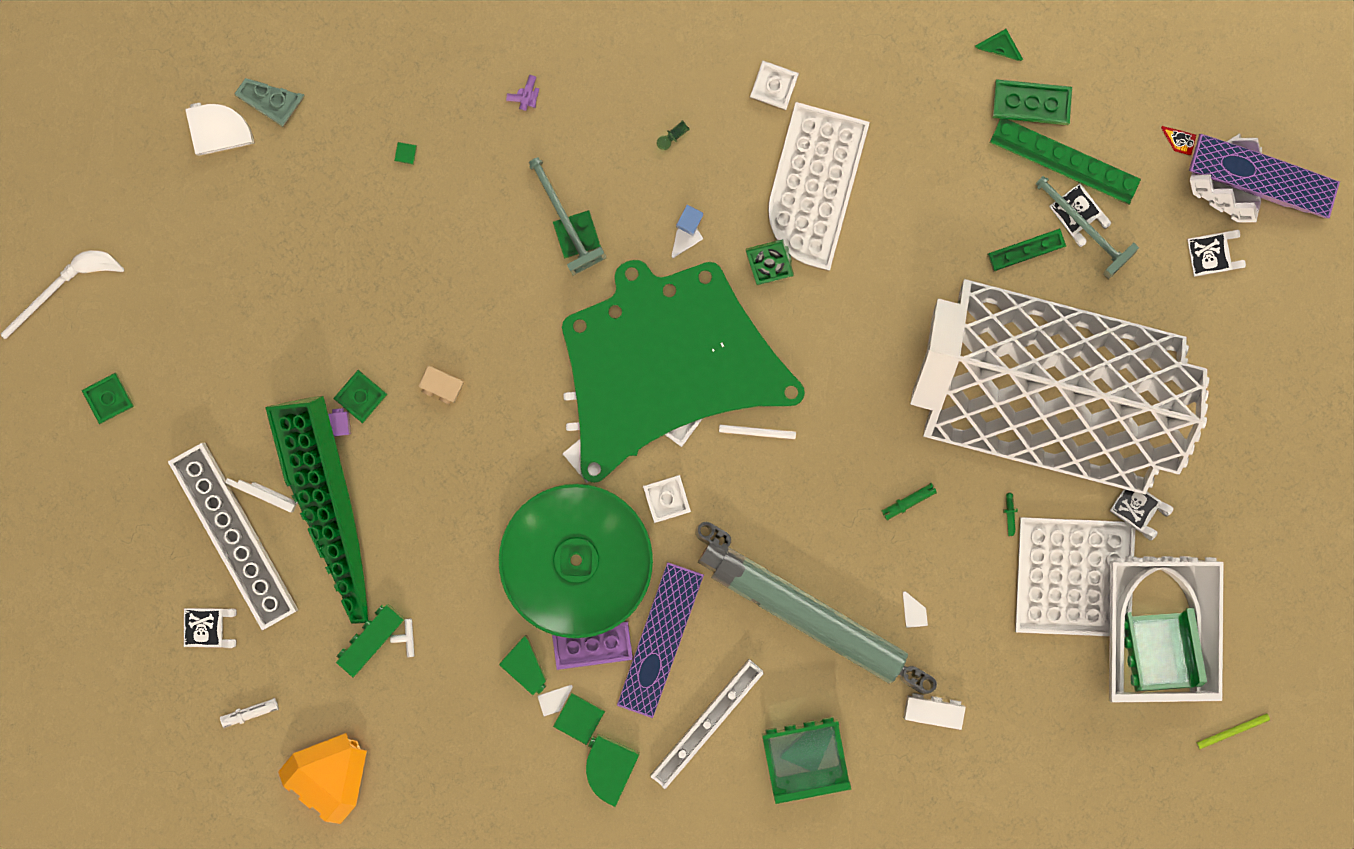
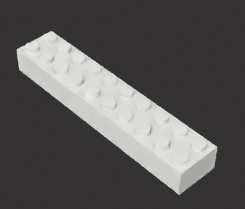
(233, 535)

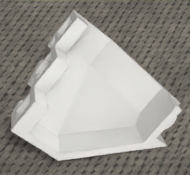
(1237, 203)

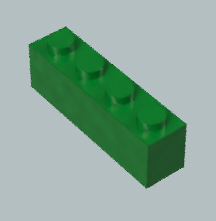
(370, 640)

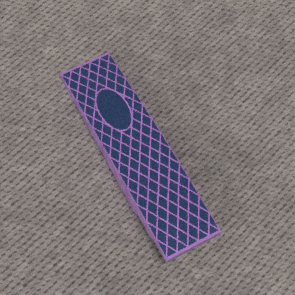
(1264, 176)
(660, 639)

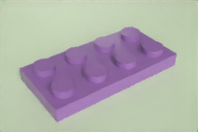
(594, 650)

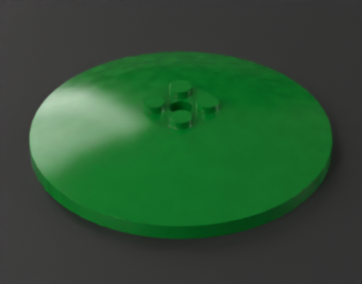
(568, 597)

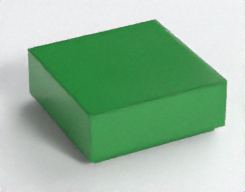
(405, 153)

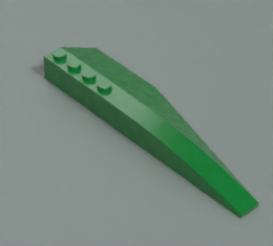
(318, 485)

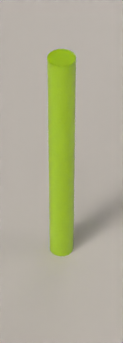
(1233, 731)

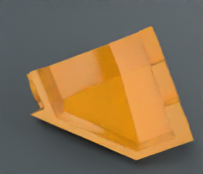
(326, 776)

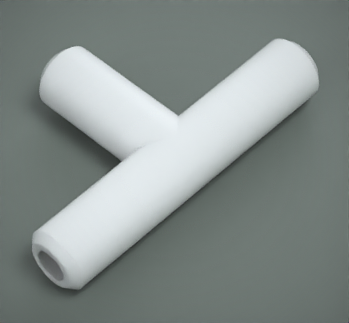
(407, 637)

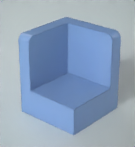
(689, 220)

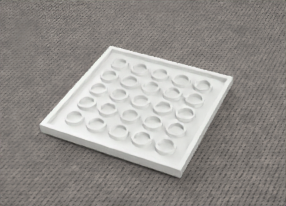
(1067, 574)

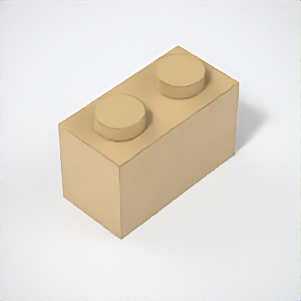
(441, 384)

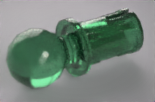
(664, 141)

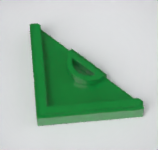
(1001, 45)

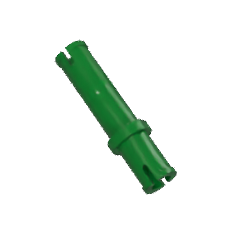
(909, 501)

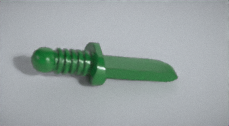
(1010, 514)

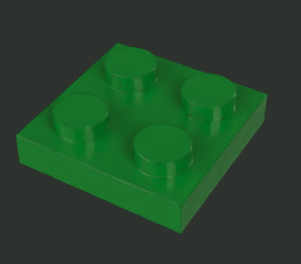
(585, 230)

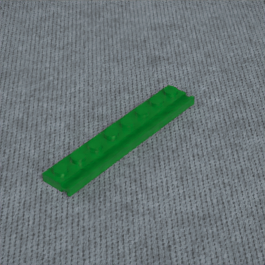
(1065, 160)

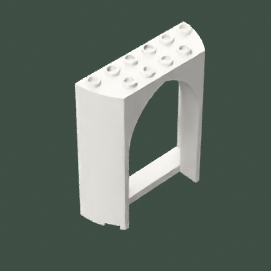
(1204, 592)

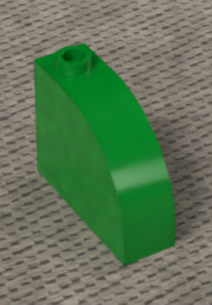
(609, 767)

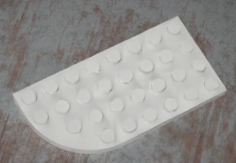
(815, 182)

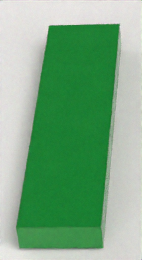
(1026, 249)

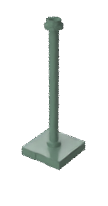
(1118, 258)
(585, 259)

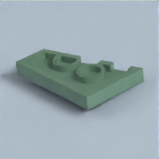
(269, 100)

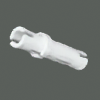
(241, 716)

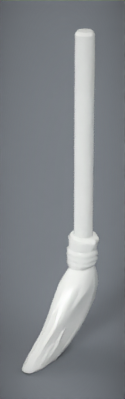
(83, 263)

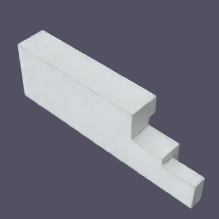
(265, 494)

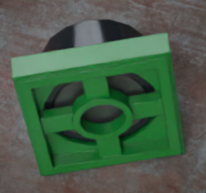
(768, 261)

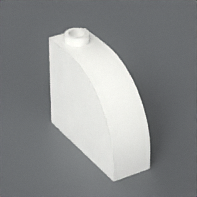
(217, 128)

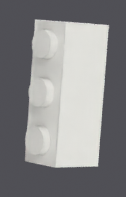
(934, 711)

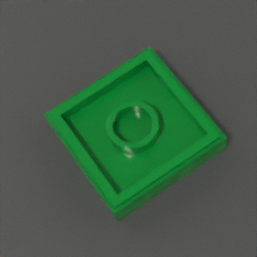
(360, 396)
(107, 398)
(579, 718)

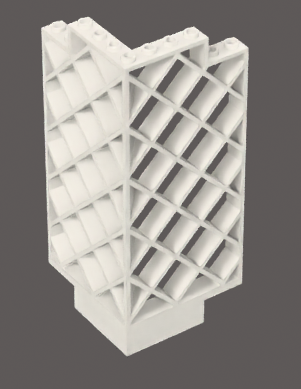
(944, 352)

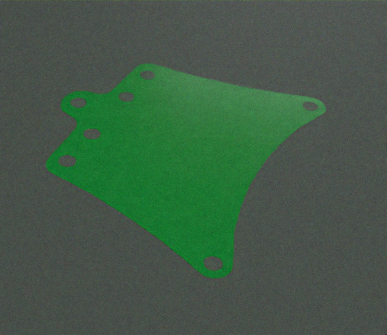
(658, 364)

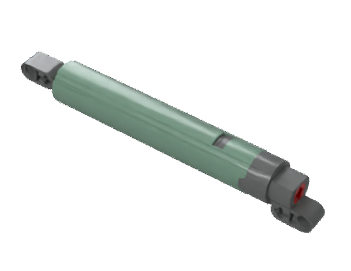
(807, 612)

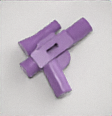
(526, 96)

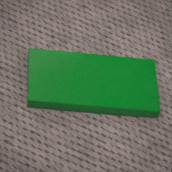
(1032, 102)

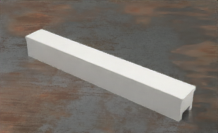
(707, 724)

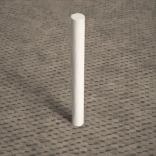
(757, 431)

